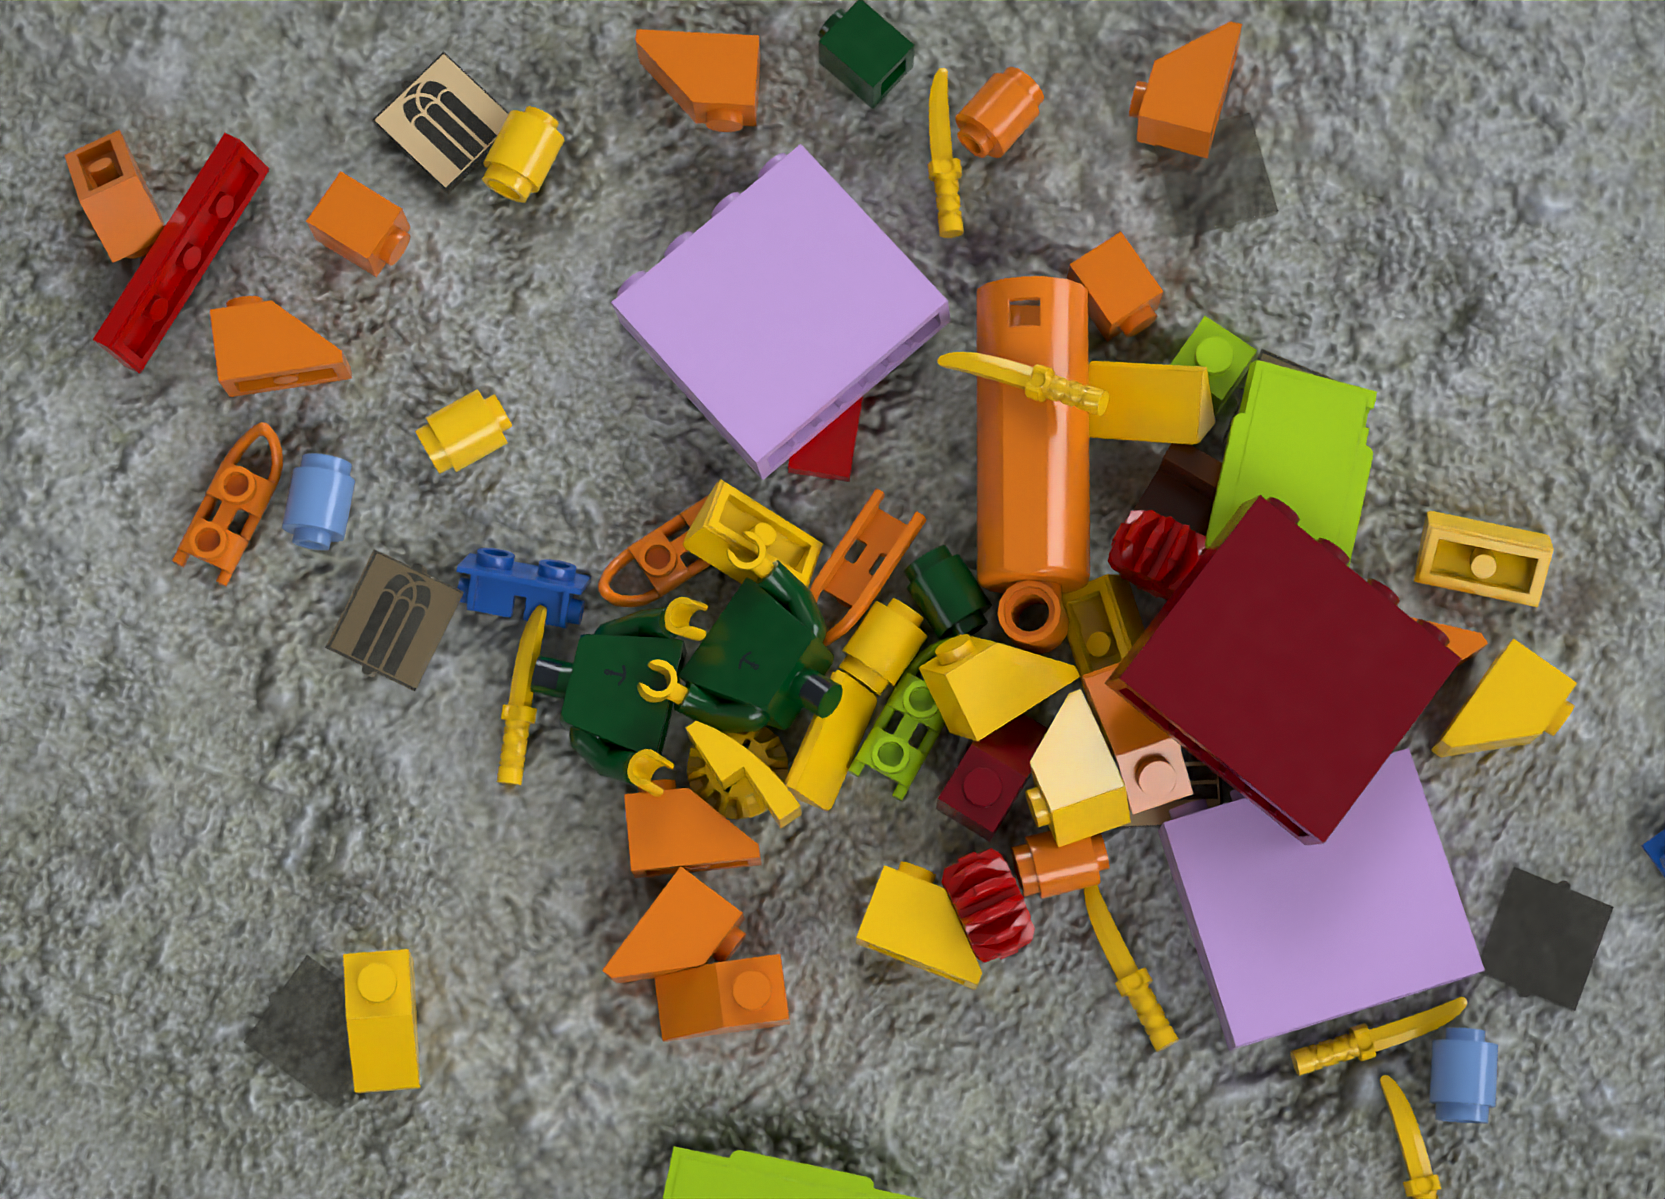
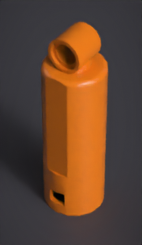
(1032, 456)

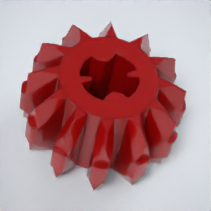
(1155, 552)
(988, 905)

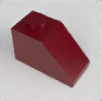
(992, 776)

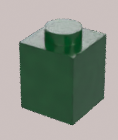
(864, 52)

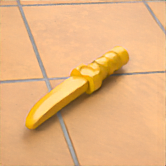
(943, 168)
(1037, 381)
(519, 711)
(1131, 980)
(1365, 1042)
(1422, 1181)

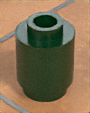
(947, 593)

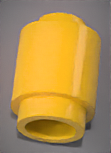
(522, 153)
(464, 431)
(883, 645)

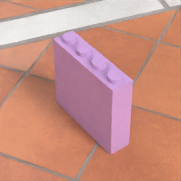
(781, 310)
(1318, 927)

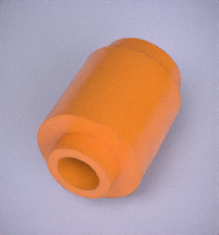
(999, 113)
(1056, 870)

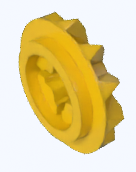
(742, 800)

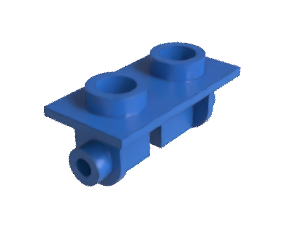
(499, 579)

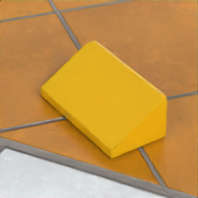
(1152, 402)
(722, 525)
(1483, 558)
(1102, 623)
(831, 745)

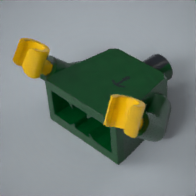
(758, 657)
(602, 706)

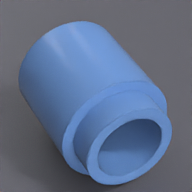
(319, 501)
(1463, 1076)

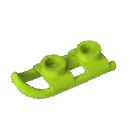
(891, 752)

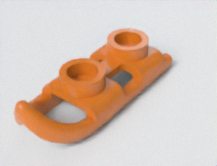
(237, 491)
(658, 560)
(852, 582)

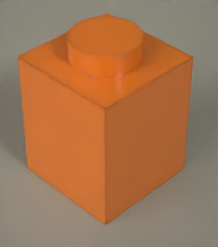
(360, 225)
(1118, 286)

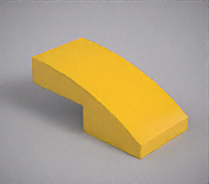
(732, 762)

